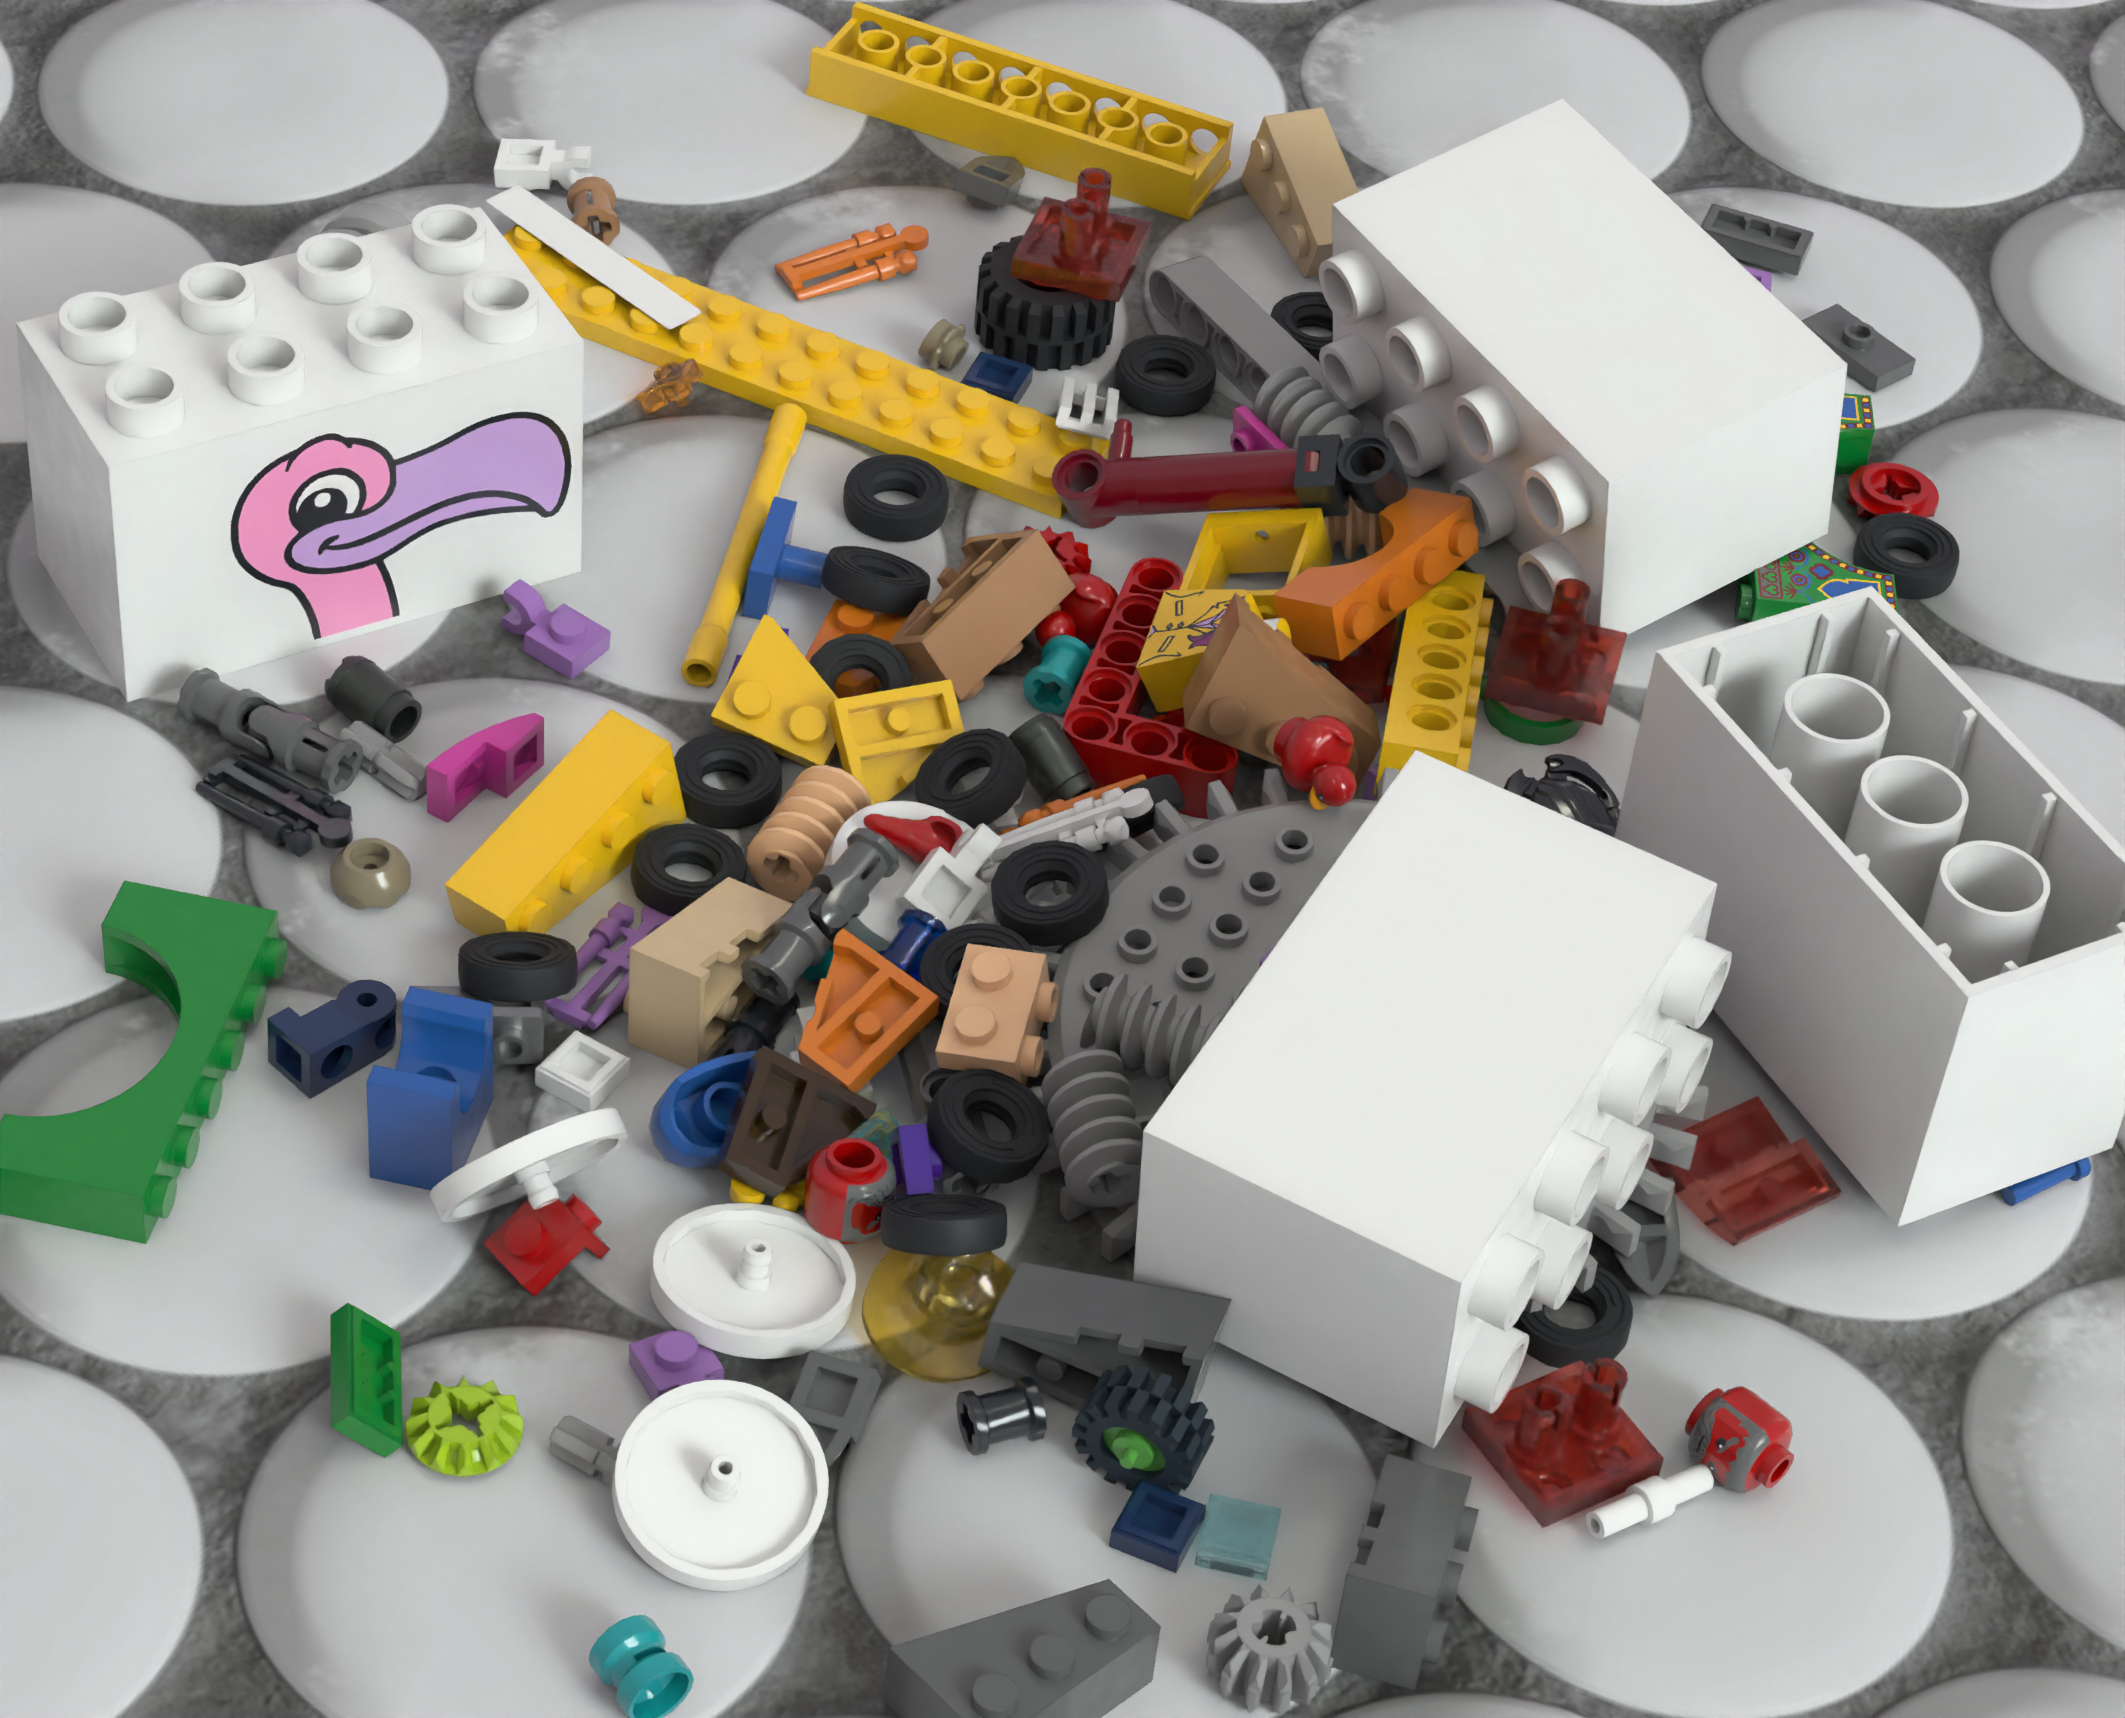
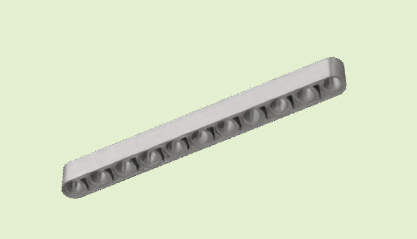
(1252, 346)

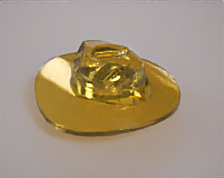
(933, 1312)

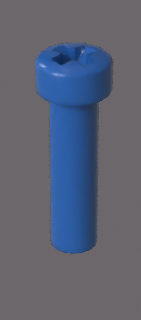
(2023, 1190)

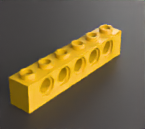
(1438, 674)

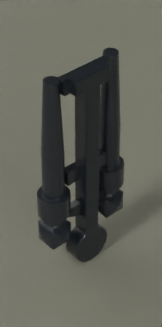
(316, 812)

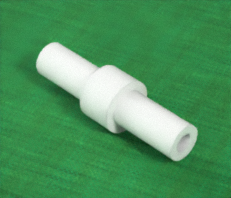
(1649, 1501)

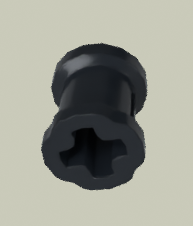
(1001, 1415)

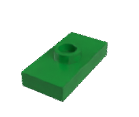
(366, 1380)

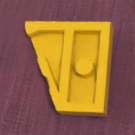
(779, 699)
(892, 733)

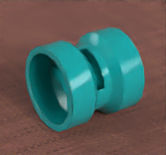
(644, 1673)

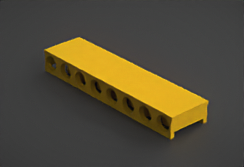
(1018, 115)

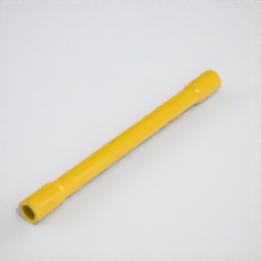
(711, 638)

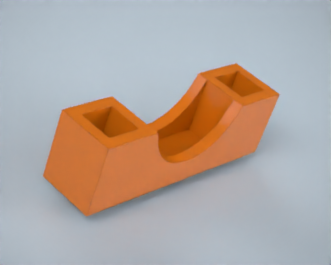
(1347, 603)

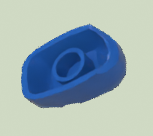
(697, 1109)

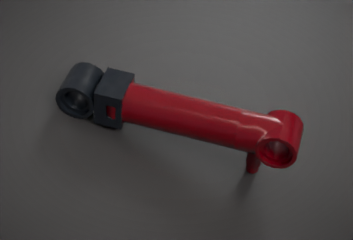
(1314, 475)

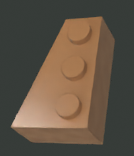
(983, 610)
(1258, 681)

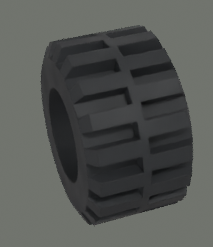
(1037, 322)

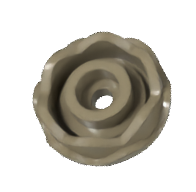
(370, 874)

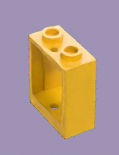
(1233, 546)

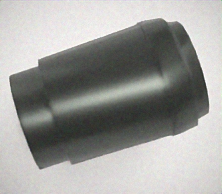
(373, 696)
(1051, 760)

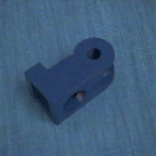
(334, 1038)

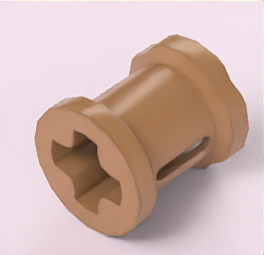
(601, 210)

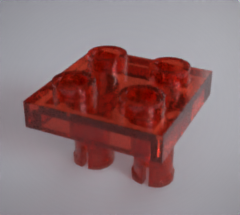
(1081, 243)
(1557, 658)
(1565, 1440)

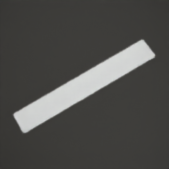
(594, 257)

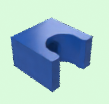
(438, 1094)

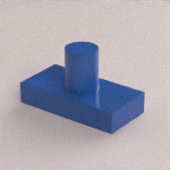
(779, 560)

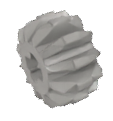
(1269, 1650)

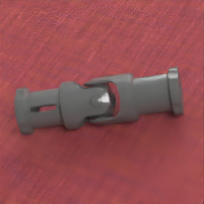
(270, 730)
(810, 925)

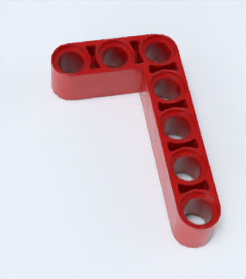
(1110, 694)

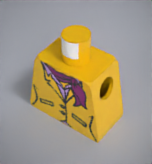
(1180, 636)

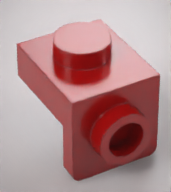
(544, 1240)

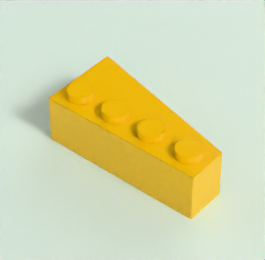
(570, 832)

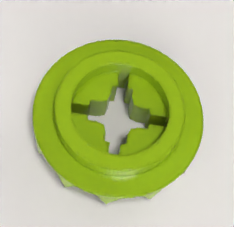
(454, 1448)

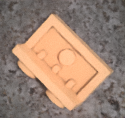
(998, 1013)

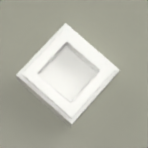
(582, 1071)

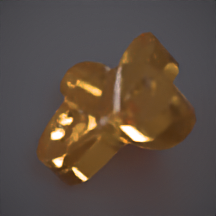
(672, 384)

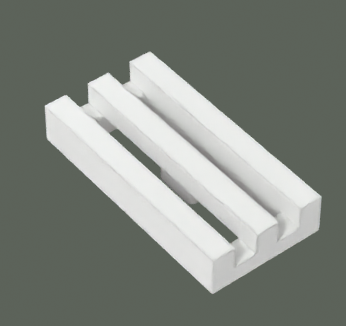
(1089, 403)

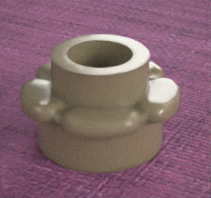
(944, 345)

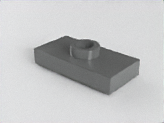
(1758, 239)
(1869, 354)

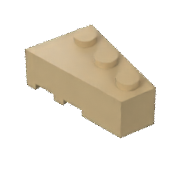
(1295, 179)
(690, 972)

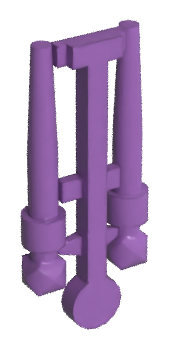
(600, 939)

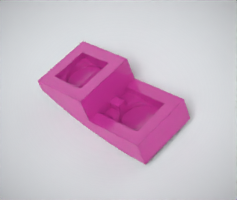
(490, 759)

